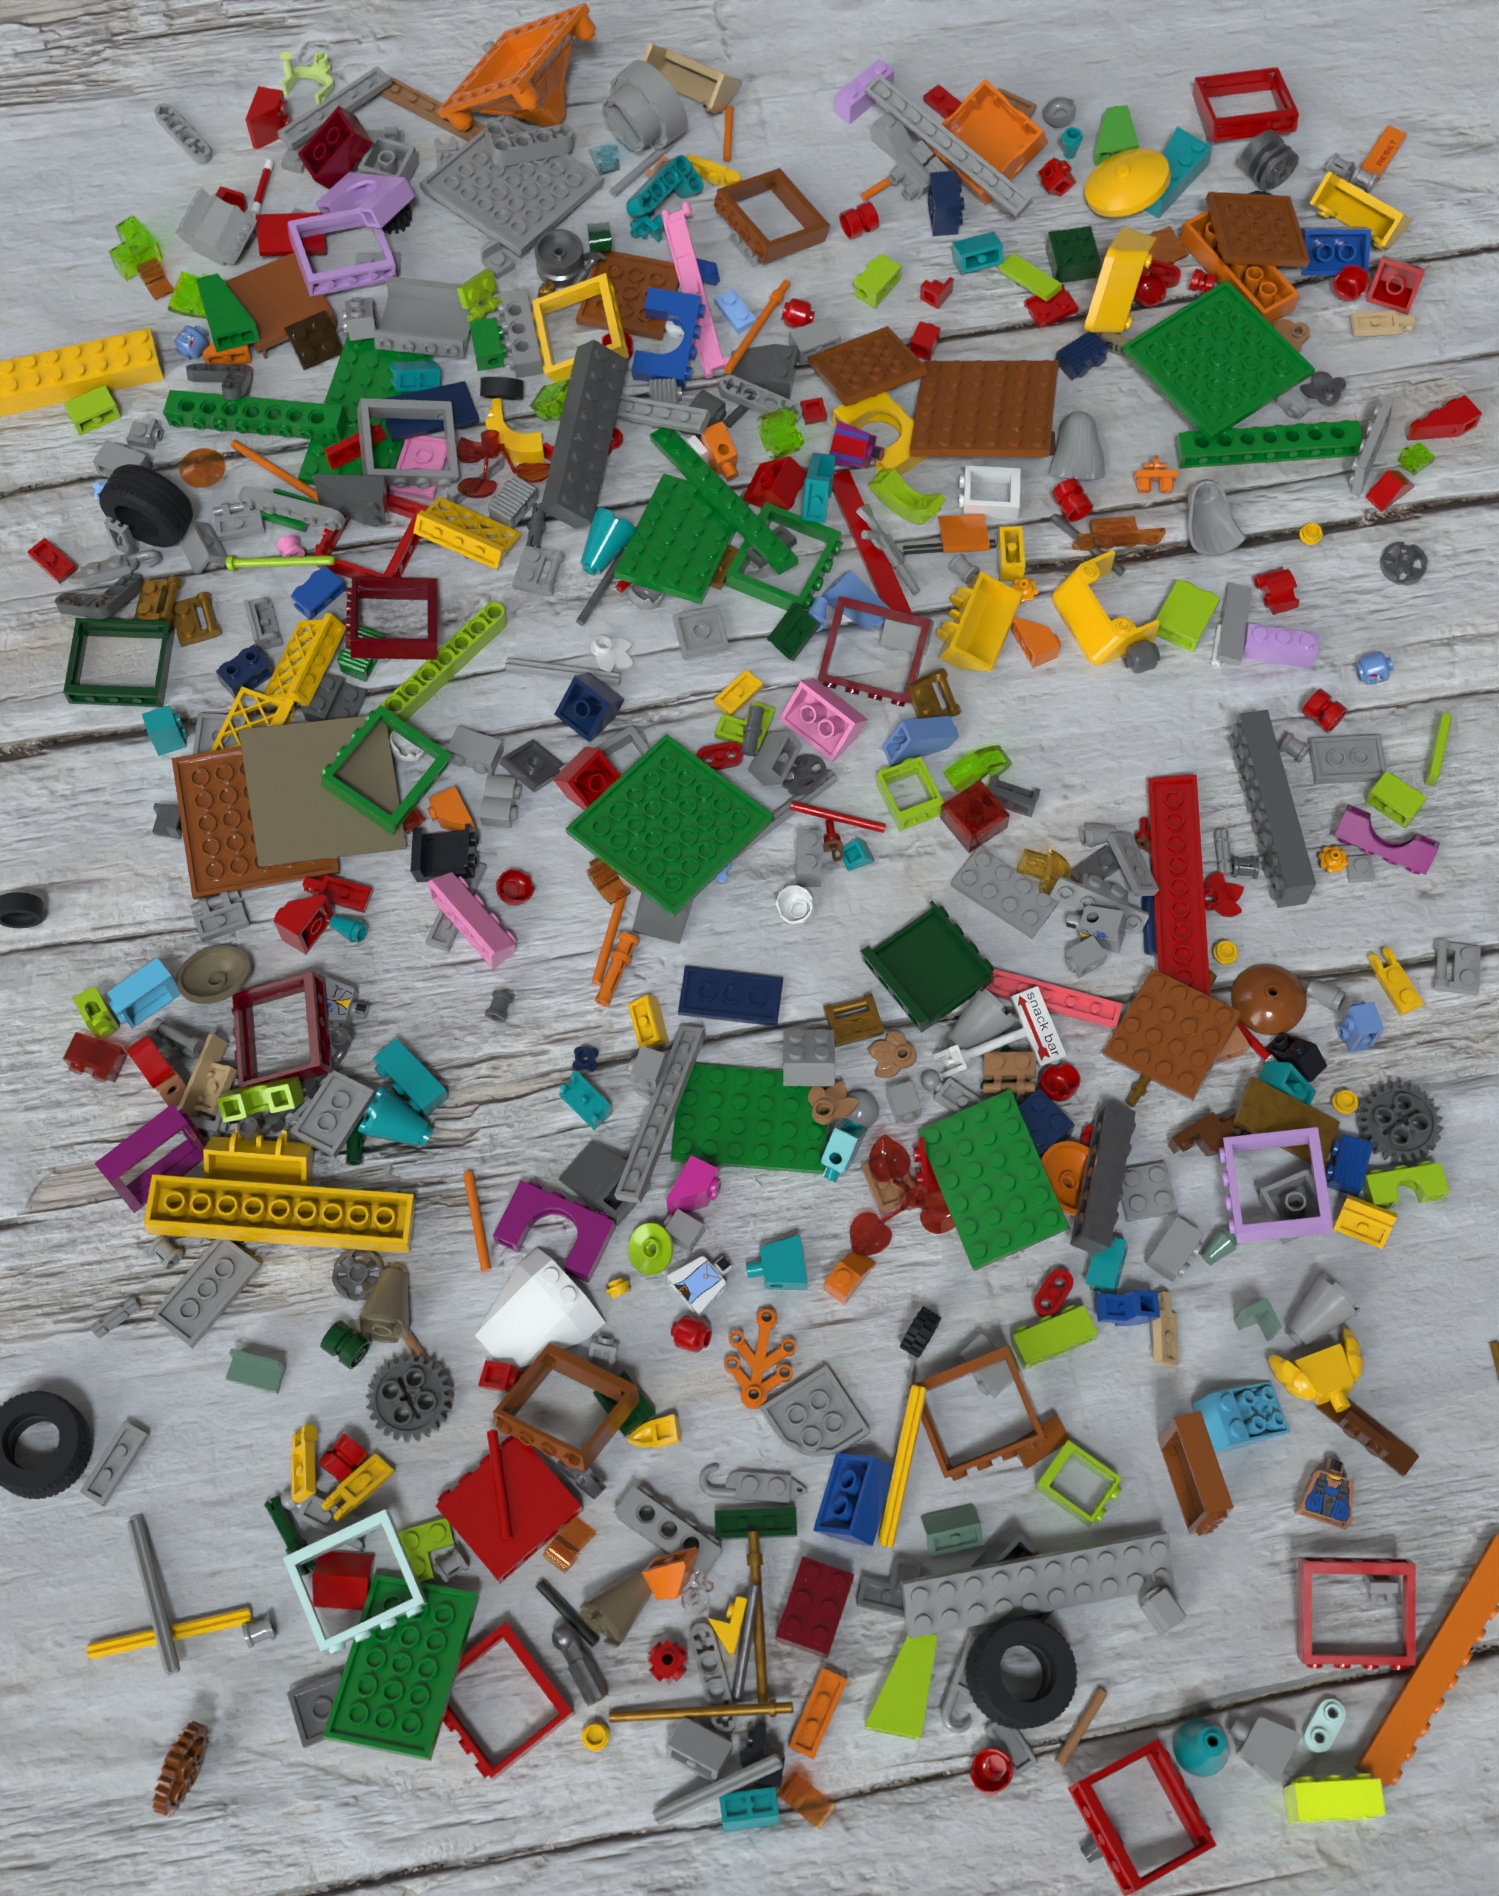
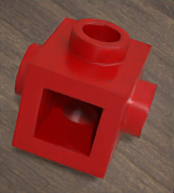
(1057, 176)
(672, 1671)

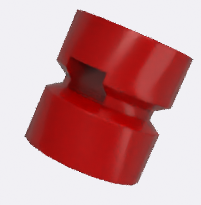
(859, 220)
(1072, 499)
(1324, 710)
(343, 1457)

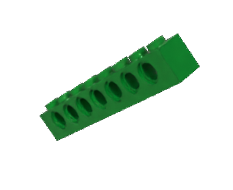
(256, 415)
(1284, 444)

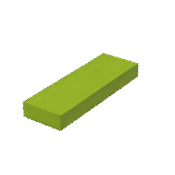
(1030, 277)
(1438, 749)

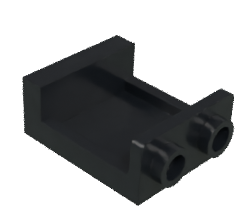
(443, 853)

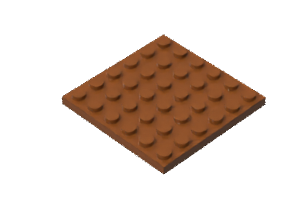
(985, 409)
(220, 828)

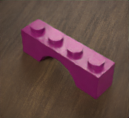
(1413, 853)

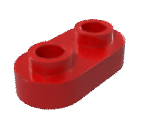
(1165, 271)
(719, 755)
(1052, 1294)

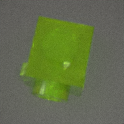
(1415, 458)

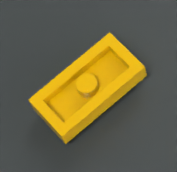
(738, 693)

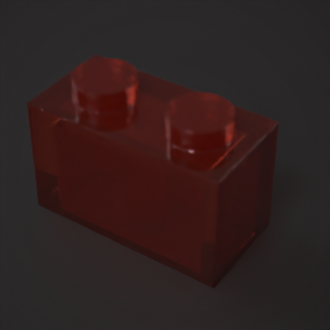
(94, 1058)

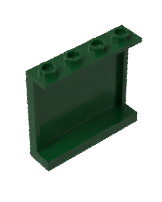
(929, 967)

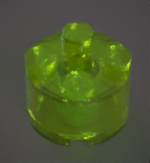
(780, 433)

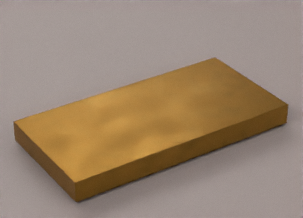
(1270, 1110)

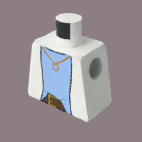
(700, 1284)

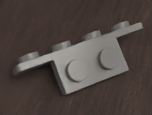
(1099, 893)

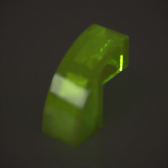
(976, 766)

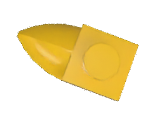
(657, 1433)

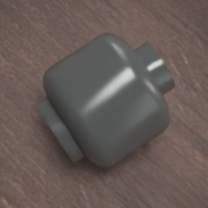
(1141, 656)

